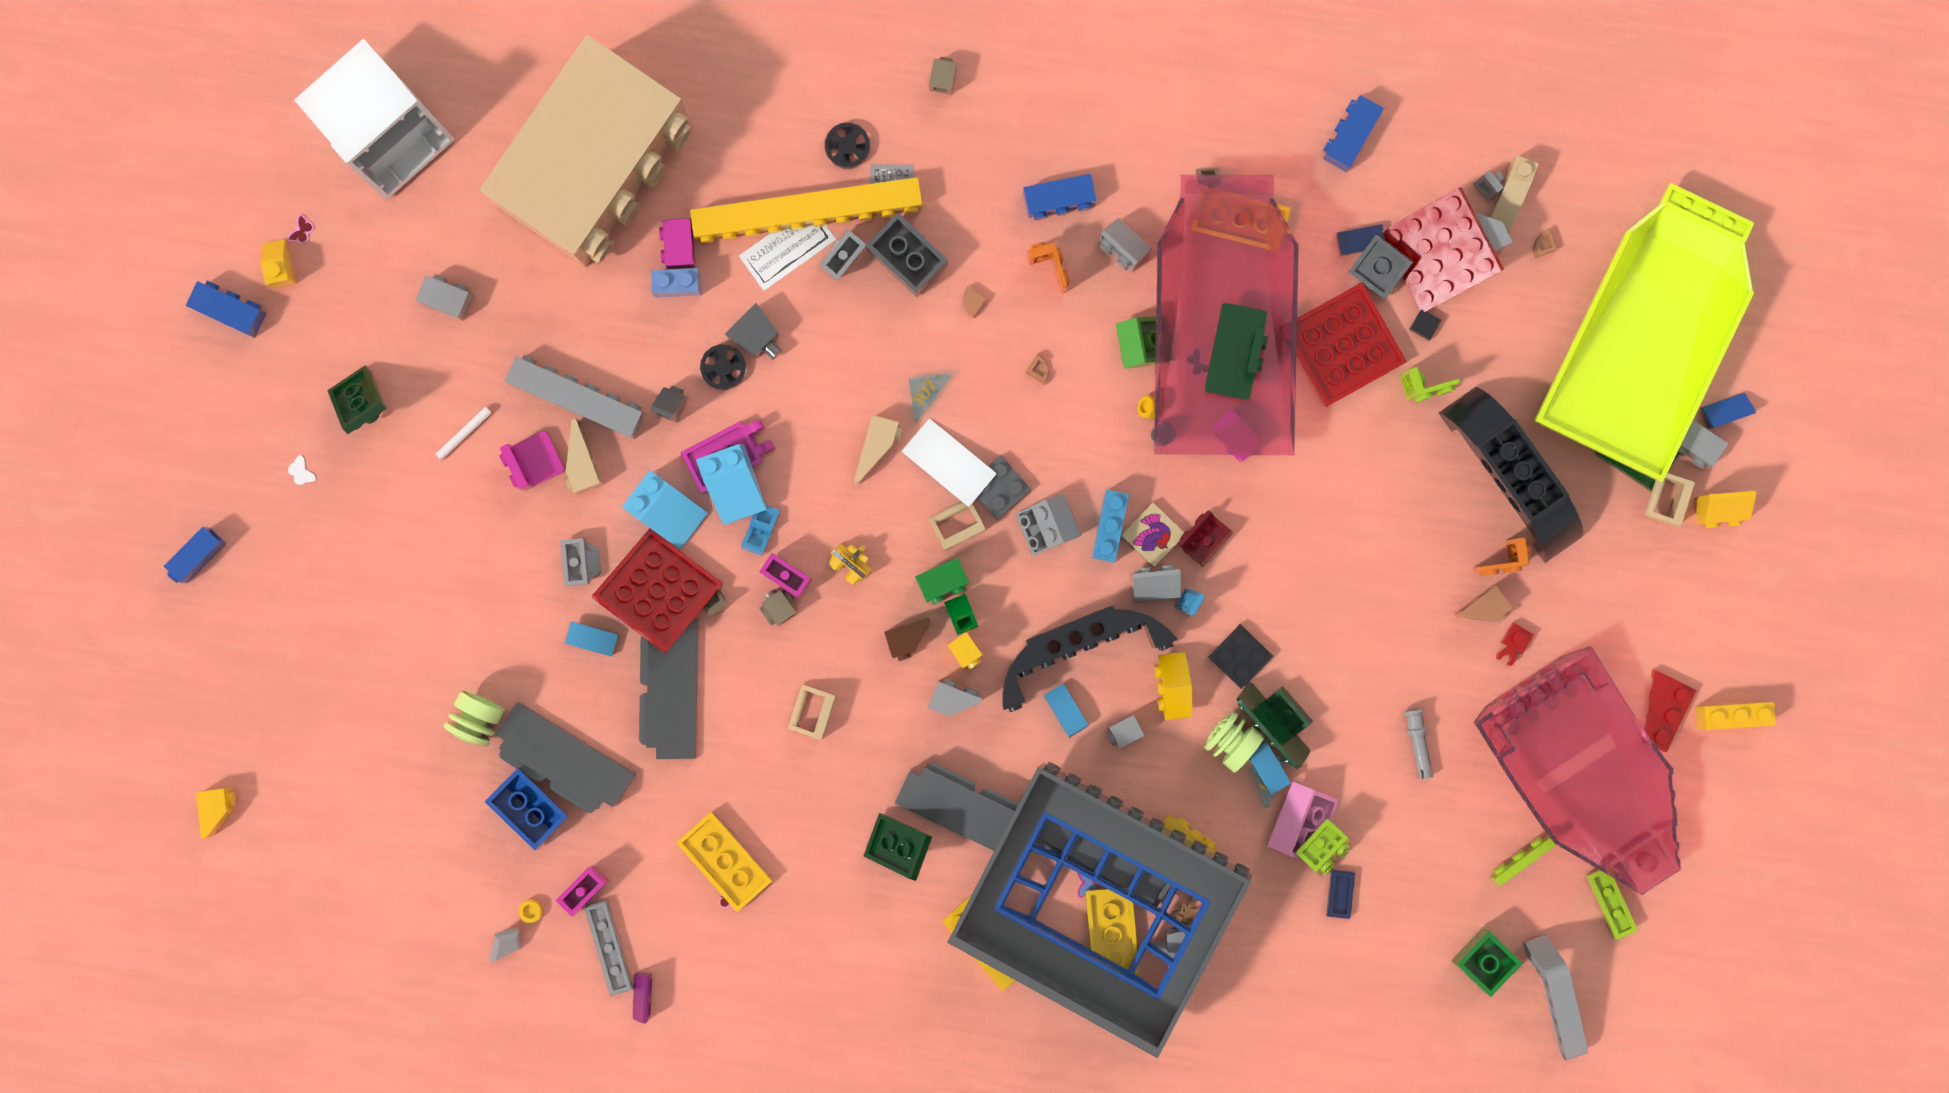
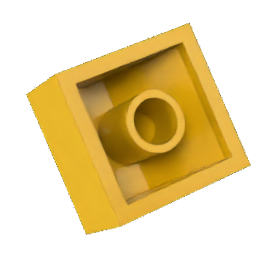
(1724, 507)

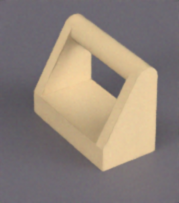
(1679, 502)
(961, 536)
(823, 717)

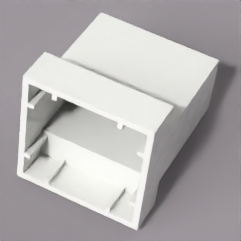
(374, 120)

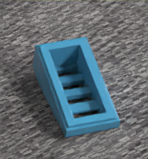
(1189, 602)

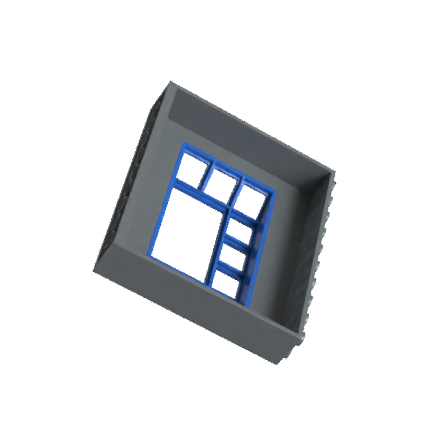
(1068, 970)

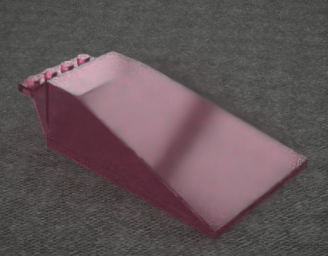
(1215, 250)

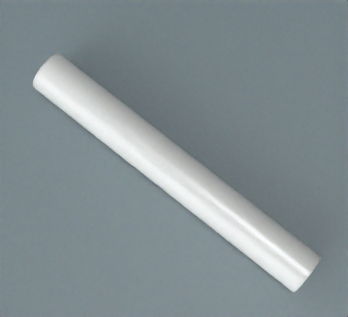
(463, 433)

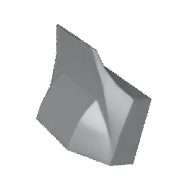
(579, 561)

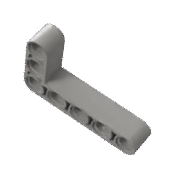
(1559, 995)

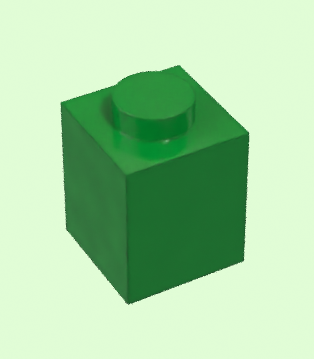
(961, 614)

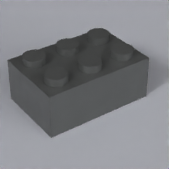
(907, 254)

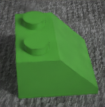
(1137, 341)

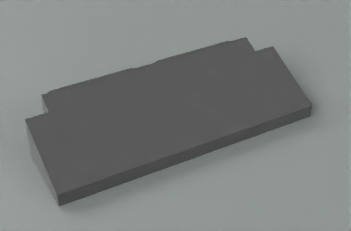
(670, 703)
(570, 764)
(954, 804)
(1117, 870)

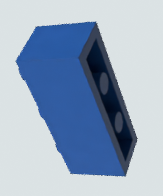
(1352, 132)
(1059, 196)
(226, 308)

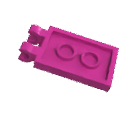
(724, 439)

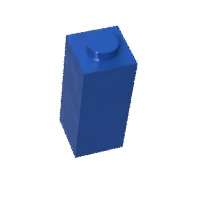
(194, 555)

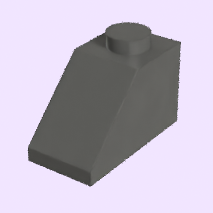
(670, 403)

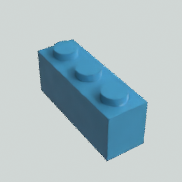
(1110, 526)

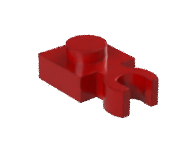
(1515, 640)

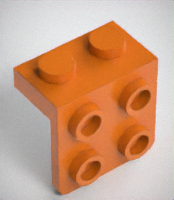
(1040, 252)
(1518, 553)

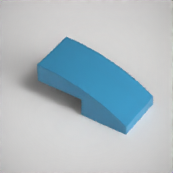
(760, 531)
(591, 638)
(1066, 710)
(1269, 768)

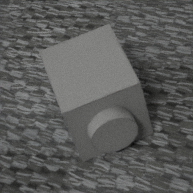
(1124, 731)

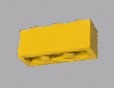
(1735, 715)

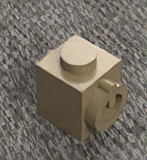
(778, 607)

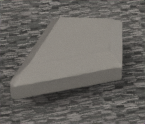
(505, 943)

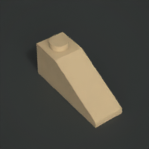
(1516, 185)
(878, 442)
(580, 464)

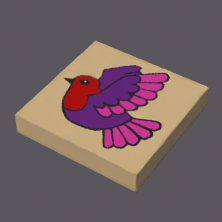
(1153, 534)

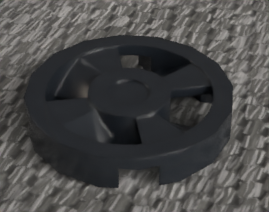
(847, 145)
(722, 367)

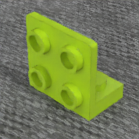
(1413, 386)
(1324, 848)

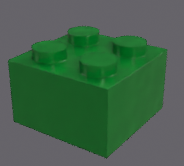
(942, 580)
(1487, 962)

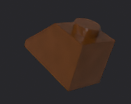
(905, 639)

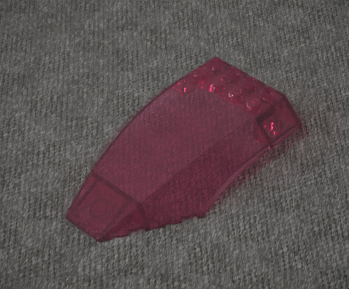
(1587, 769)

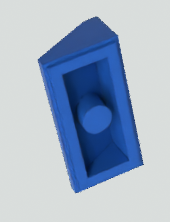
(1727, 410)

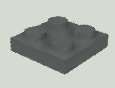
(1381, 266)
(1003, 489)

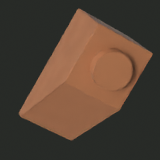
(1487, 607)

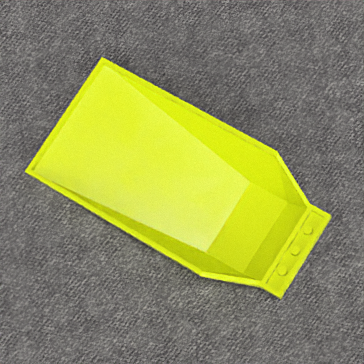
(1654, 334)

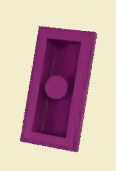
(642, 997)

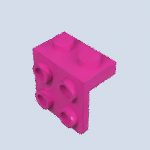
(532, 461)

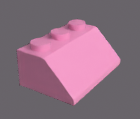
(1300, 817)

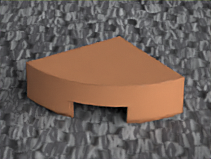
(1545, 244)
(973, 301)
(1038, 369)

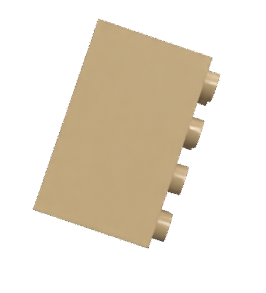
(588, 152)

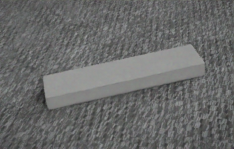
(608, 947)

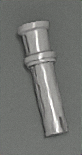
(1417, 732)

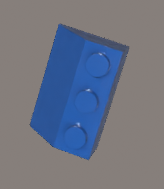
(526, 809)

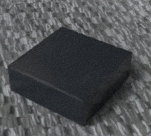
(1425, 324)

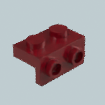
(1204, 538)

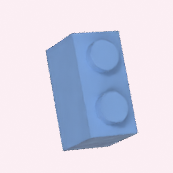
(676, 282)

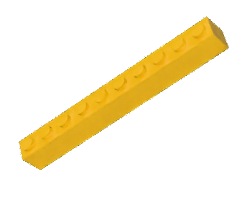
(806, 209)

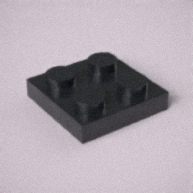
(1240, 656)

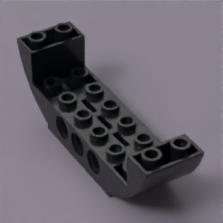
(1517, 470)
(1112, 623)

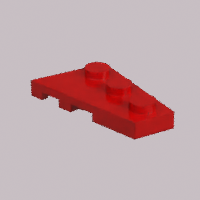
(1666, 708)

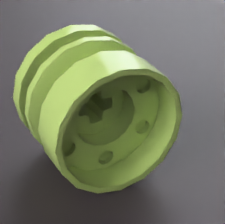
(474, 718)
(1234, 741)

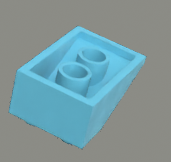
(732, 483)
(665, 509)

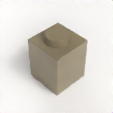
(943, 75)

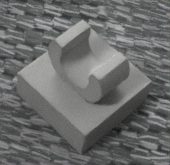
(1489, 184)

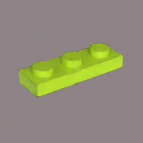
(1522, 859)
(1611, 904)

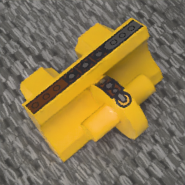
(853, 559)

